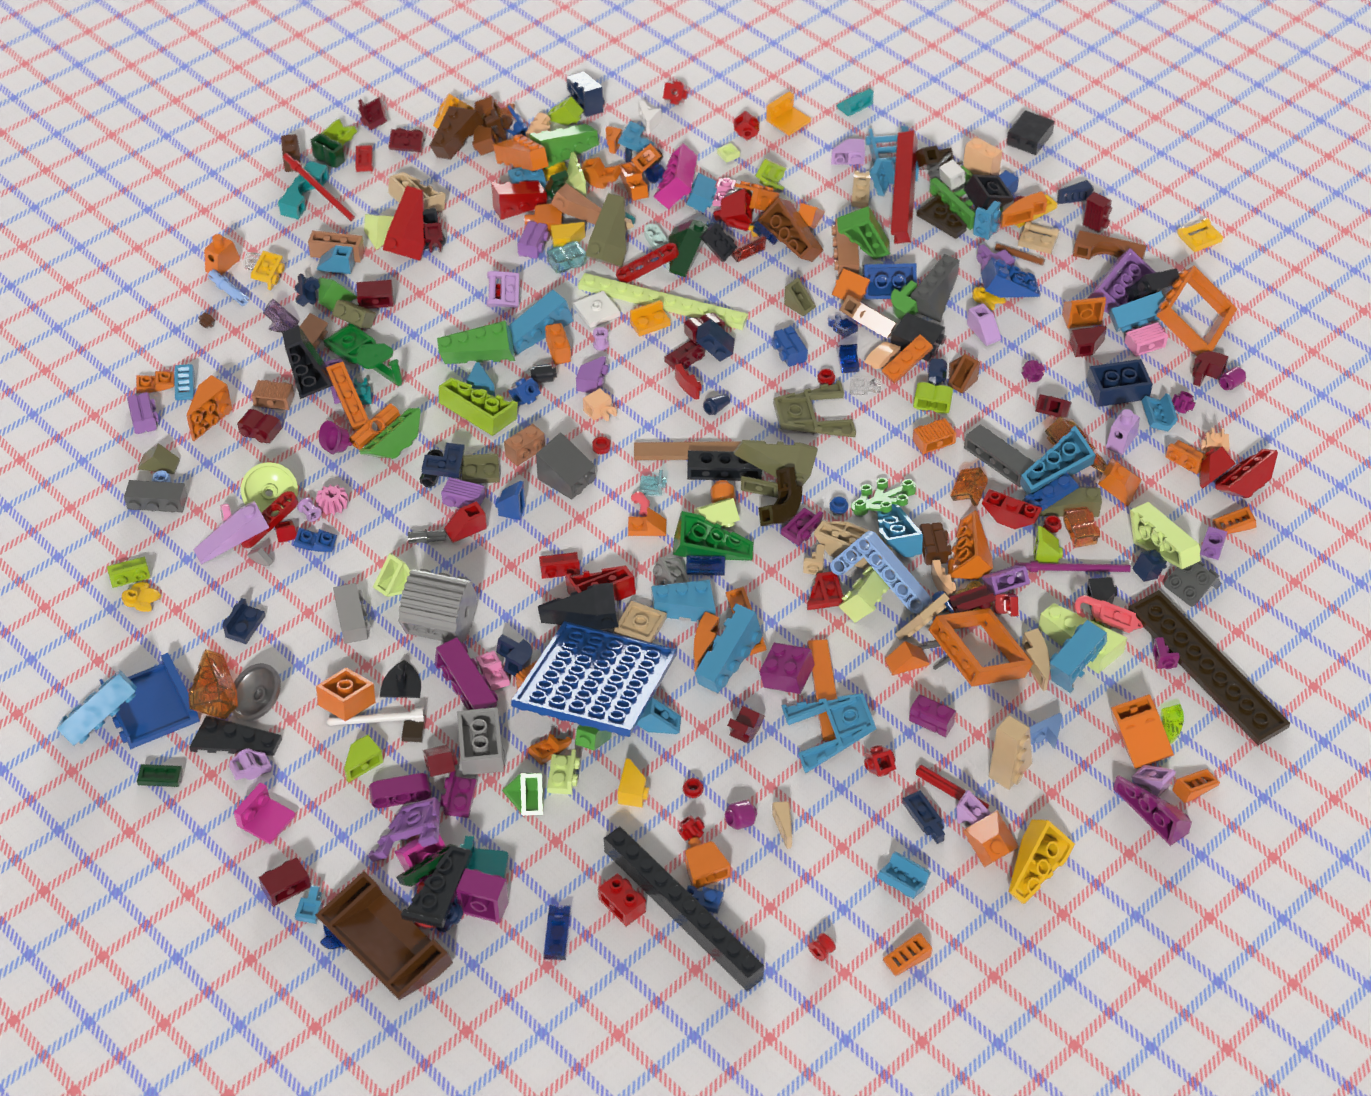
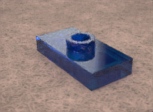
(705, 565)

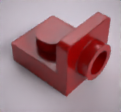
(1007, 604)

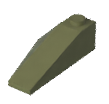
(608, 236)
(779, 456)
(1082, 497)

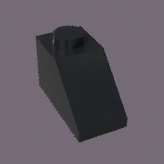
(1101, 590)

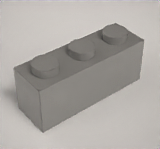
(351, 613)

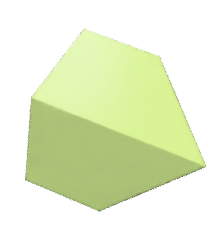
(376, 228)
(392, 576)

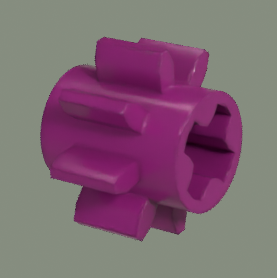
(1033, 371)
(1183, 402)

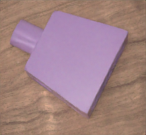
(1128, 425)

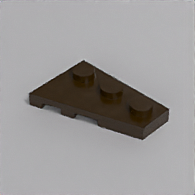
(941, 217)

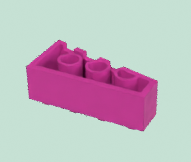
(677, 177)

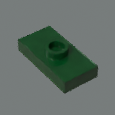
(159, 775)

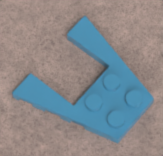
(849, 720)

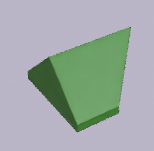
(331, 291)
(526, 793)

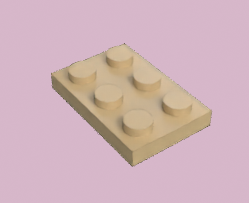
(923, 617)

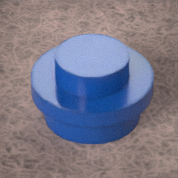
(838, 505)

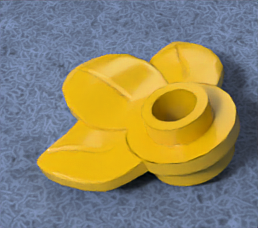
(988, 299)
(140, 596)

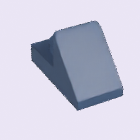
(1046, 729)

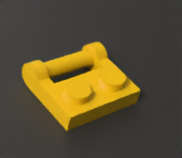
(1202, 239)

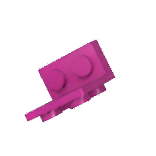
(263, 815)

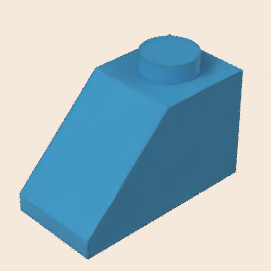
(659, 719)

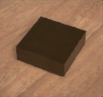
(413, 731)

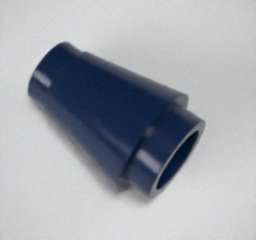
(716, 404)

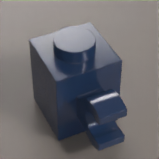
(1149, 565)

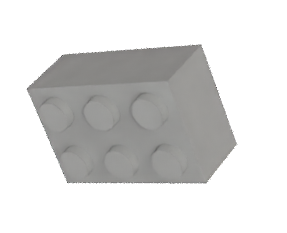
(480, 741)

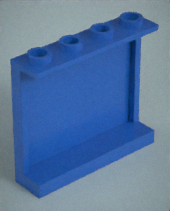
(157, 708)

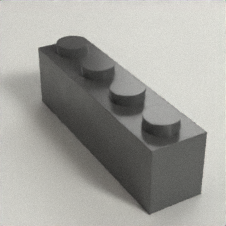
(997, 454)

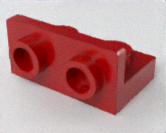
(559, 565)

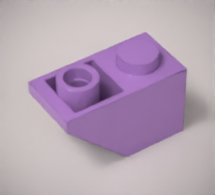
(591, 375)

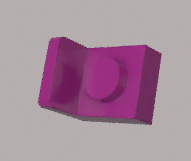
(1162, 657)

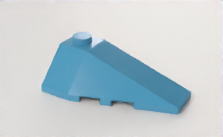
(900, 532)

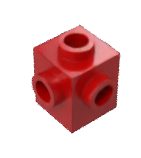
(671, 88)
(746, 125)
(882, 766)

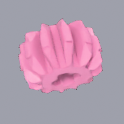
(332, 499)

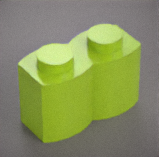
(933, 397)

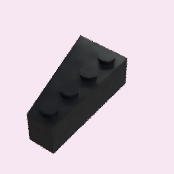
(305, 362)

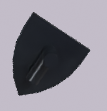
(401, 682)

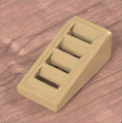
(782, 818)

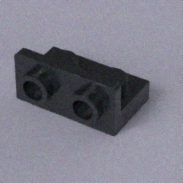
(718, 242)

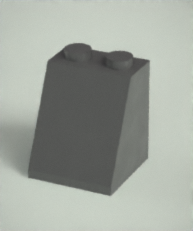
(564, 467)

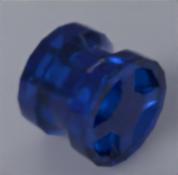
(655, 173)

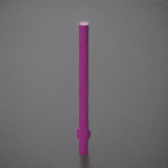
(1034, 566)

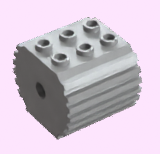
(437, 606)

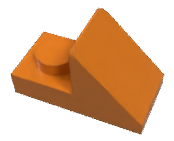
(647, 526)

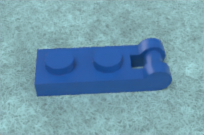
(1052, 492)

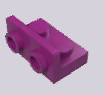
(458, 795)

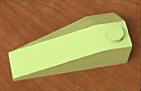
(575, 175)

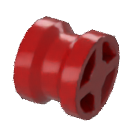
(822, 947)

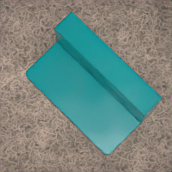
(856, 103)

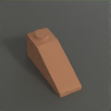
(575, 204)

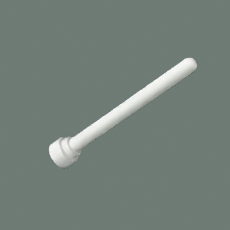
(417, 715)

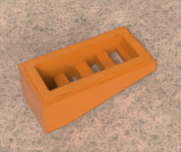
(1240, 514)
(1188, 789)
(911, 944)

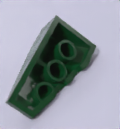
(689, 245)

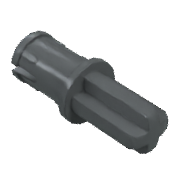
(426, 536)

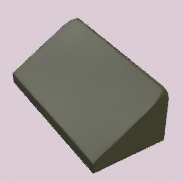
(759, 486)

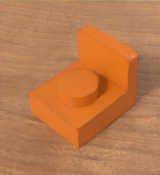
(612, 137)

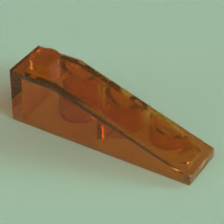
(213, 687)

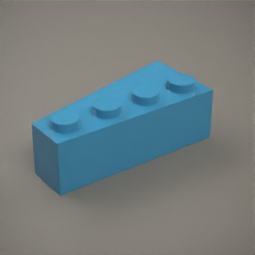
(729, 649)

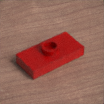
(364, 158)

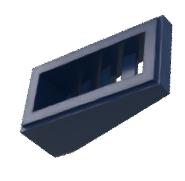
(1080, 191)

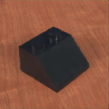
(986, 189)

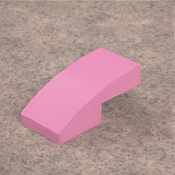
(492, 669)

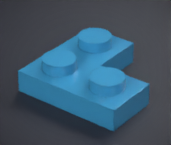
(632, 137)

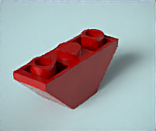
(1010, 510)

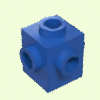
(525, 391)

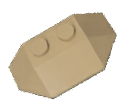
(839, 536)

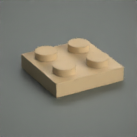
(640, 622)

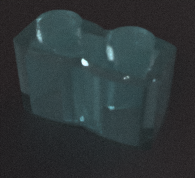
(566, 257)

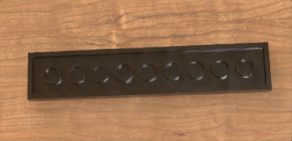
(1210, 668)

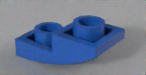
(320, 541)

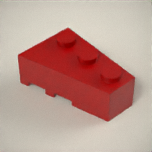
(620, 577)

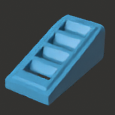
(183, 372)

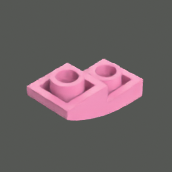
(723, 187)

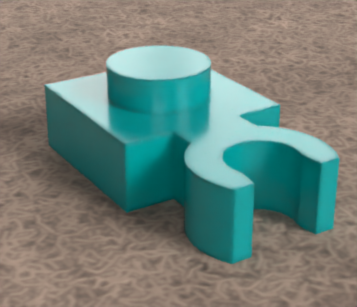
(363, 391)

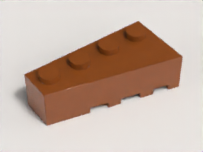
(791, 229)

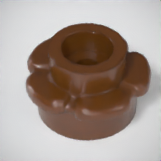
(206, 320)

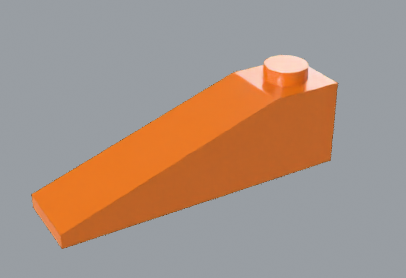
(971, 553)

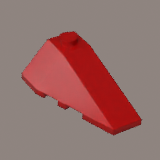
(406, 229)

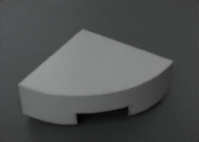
(260, 557)

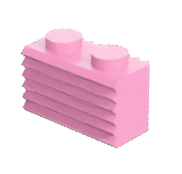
(1146, 339)

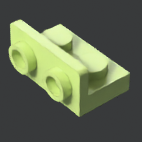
(562, 773)

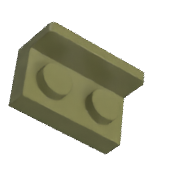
(480, 468)

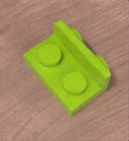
(770, 174)
(128, 572)

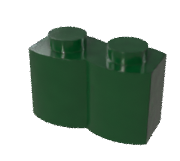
(327, 150)

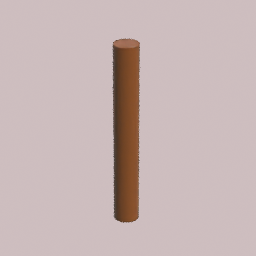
(1020, 254)

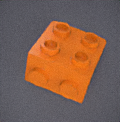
(762, 197)

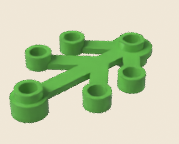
(862, 505)

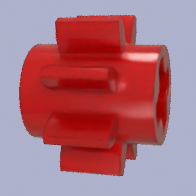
(691, 828)

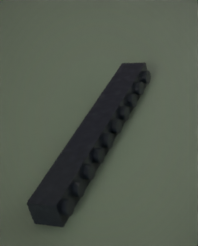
(684, 909)

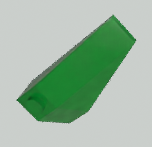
(702, 538)

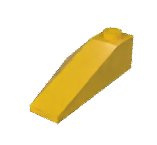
(1039, 855)

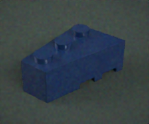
(586, 93)

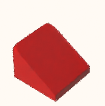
(285, 531)

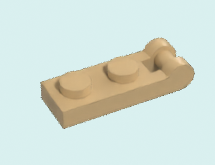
(861, 189)

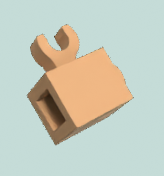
(598, 405)
(1215, 441)

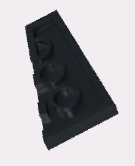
(233, 737)
(439, 891)

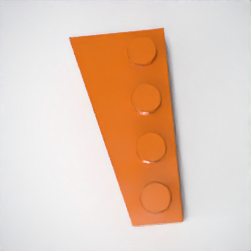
(521, 153)

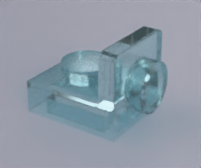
(652, 484)

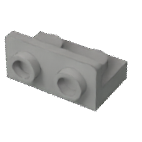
(670, 571)

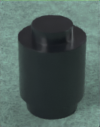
(543, 373)

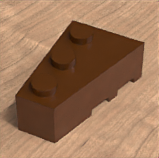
(454, 130)

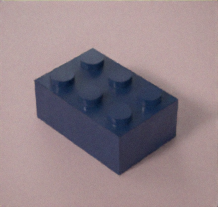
(1119, 382)

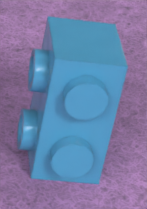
(519, 174)
(702, 193)

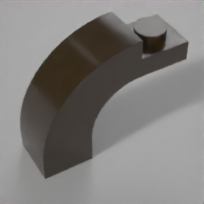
(930, 156)
(787, 502)

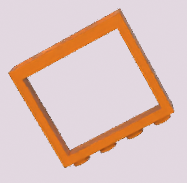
(1212, 296)
(965, 660)

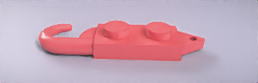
(1109, 614)

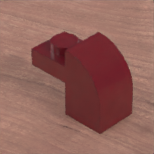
(1209, 364)
(1053, 406)
(746, 724)

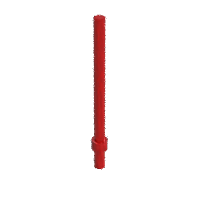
(297, 167)

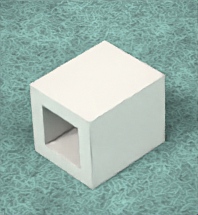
(952, 174)

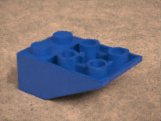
(1008, 280)

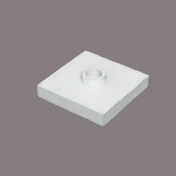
(596, 309)

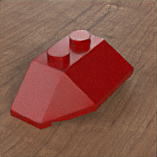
(1248, 474)

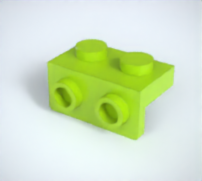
(339, 133)

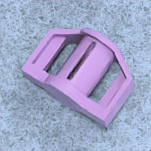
(251, 768)

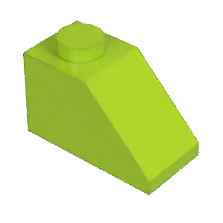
(566, 112)
(1046, 547)
(362, 757)

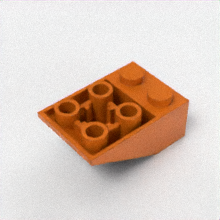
(208, 406)
(1141, 731)

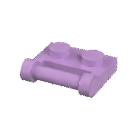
(509, 289)

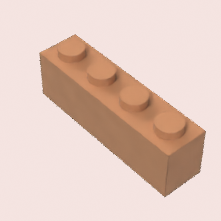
(845, 252)

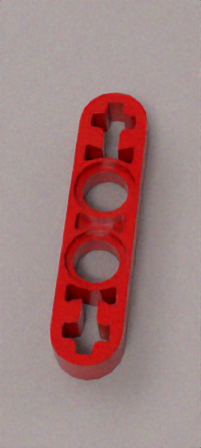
(648, 264)
(272, 521)

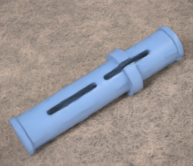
(224, 284)

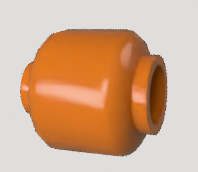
(722, 490)

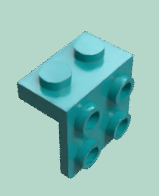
(485, 860)

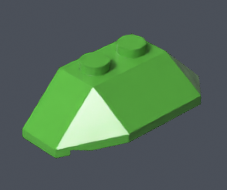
(395, 436)

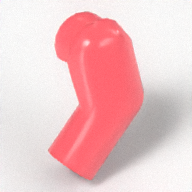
(640, 498)

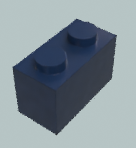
(715, 340)

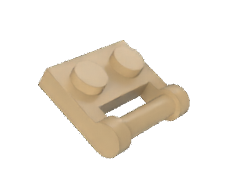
(1037, 241)

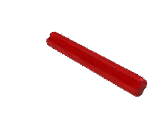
(943, 784)

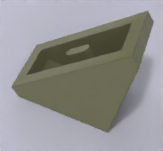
(798, 298)
(159, 459)

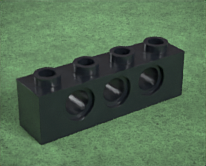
(719, 466)

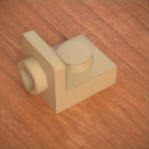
(815, 565)

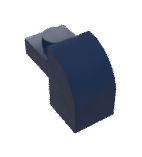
(516, 654)

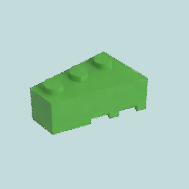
(865, 231)

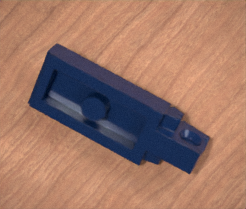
(924, 815)

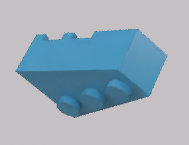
(1136, 312)
(684, 599)
(1076, 654)

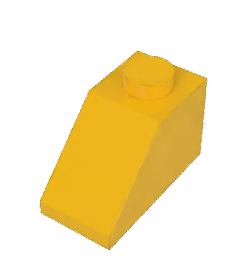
(566, 233)
(632, 786)

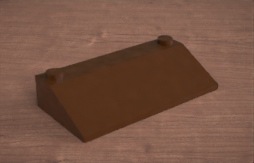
(383, 940)

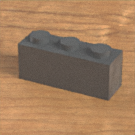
(155, 496)

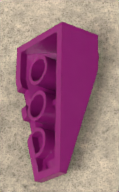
(1158, 813)

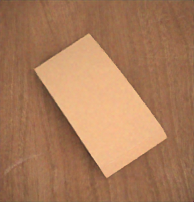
(881, 355)
(942, 581)

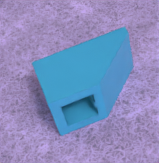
(338, 260)

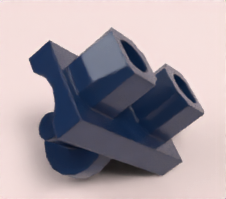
(306, 289)

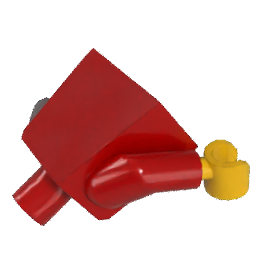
(736, 210)

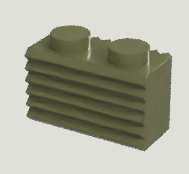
(354, 314)

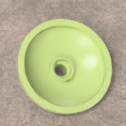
(265, 478)

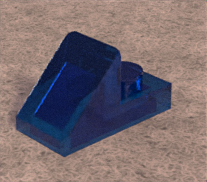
(848, 358)

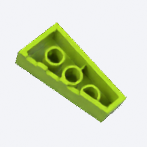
(477, 406)

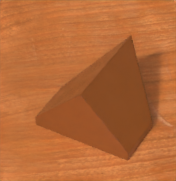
(963, 373)

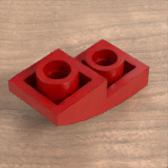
(687, 382)

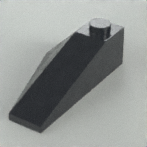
(589, 608)

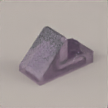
(280, 317)

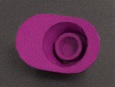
(333, 438)

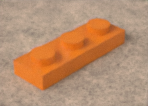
(907, 359)

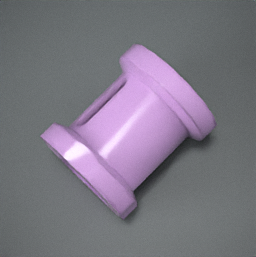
(600, 335)
(309, 509)

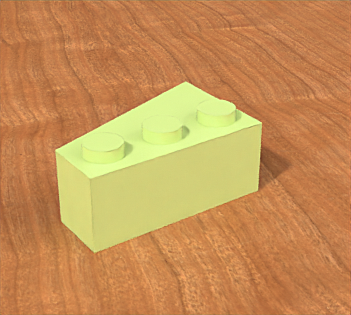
(864, 595)

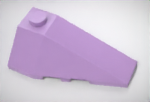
(234, 530)

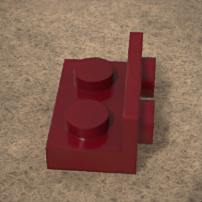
(406, 140)
(685, 354)

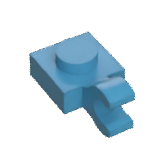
(309, 906)

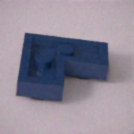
(445, 466)

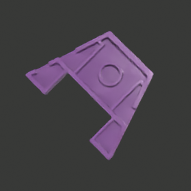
(411, 820)

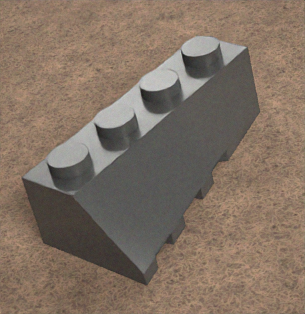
(936, 288)

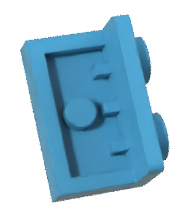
(882, 175)
(987, 221)
(1160, 412)
(904, 875)

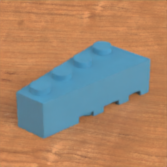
(531, 325)
(1067, 456)

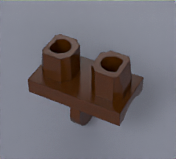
(500, 123)

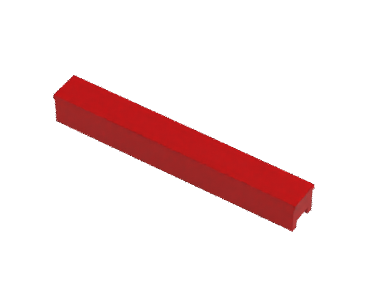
(904, 187)

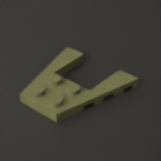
(797, 414)

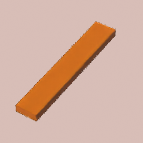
(823, 682)

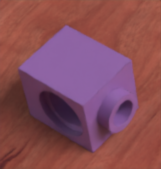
(1213, 543)

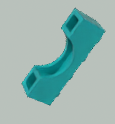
(293, 202)

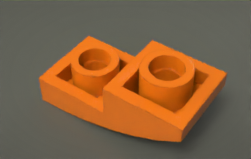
(161, 381)

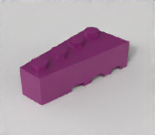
(464, 675)

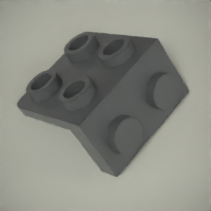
(1192, 582)

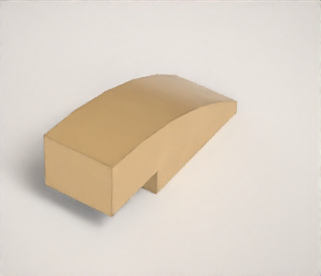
(1038, 653)

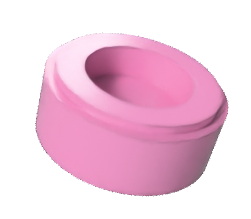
(225, 511)

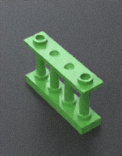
(952, 199)

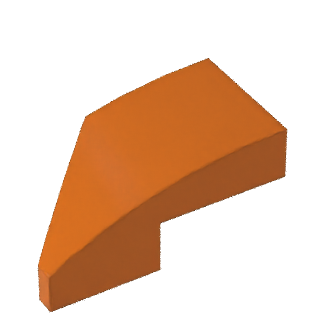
(544, 749)

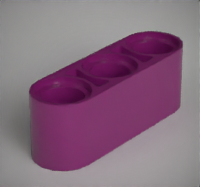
(400, 790)

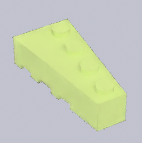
(1156, 531)
(1061, 625)

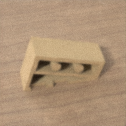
(397, 186)

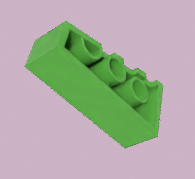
(562, 142)
(478, 344)

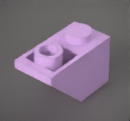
(849, 153)
(983, 324)

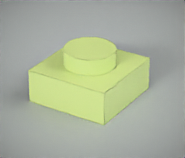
(728, 152)

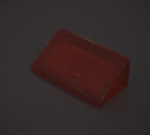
(749, 249)

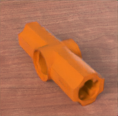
(366, 432)

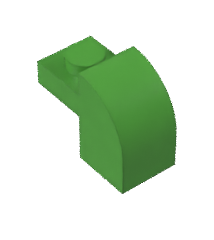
(902, 301)

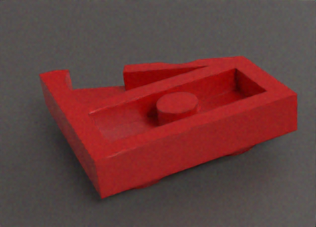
(825, 592)

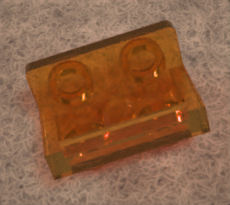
(970, 485)

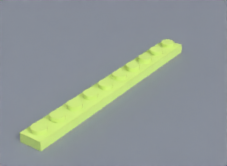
(670, 302)

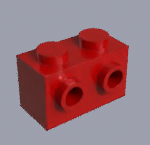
(622, 899)

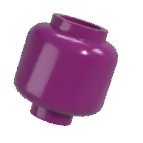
(740, 814)

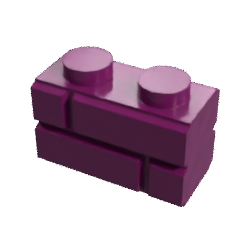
(932, 715)

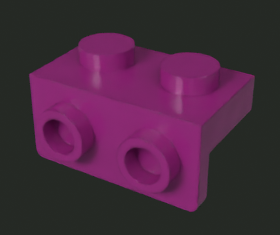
(802, 526)

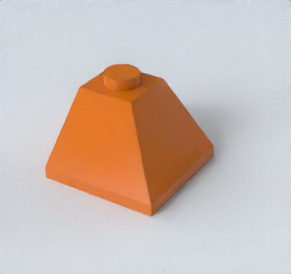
(1120, 481)
(990, 838)

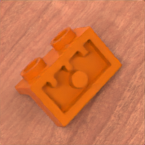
(1185, 456)

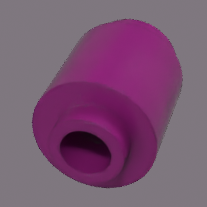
(1232, 378)

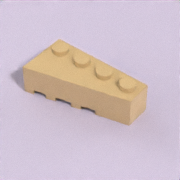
(1010, 753)

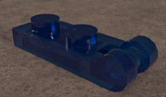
(557, 932)

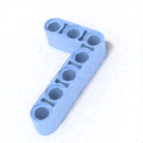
(883, 568)

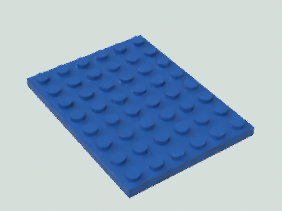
(594, 679)

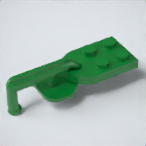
(361, 349)

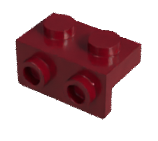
(372, 113)
(972, 599)

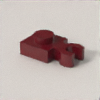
(433, 234)

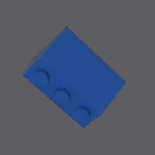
(887, 278)

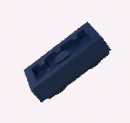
(242, 622)

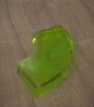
(1172, 721)

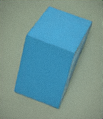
(480, 380)

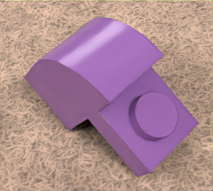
(985, 255)

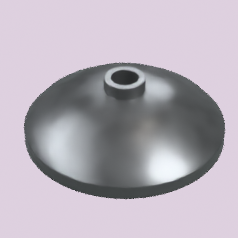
(256, 691)

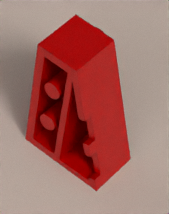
(517, 198)

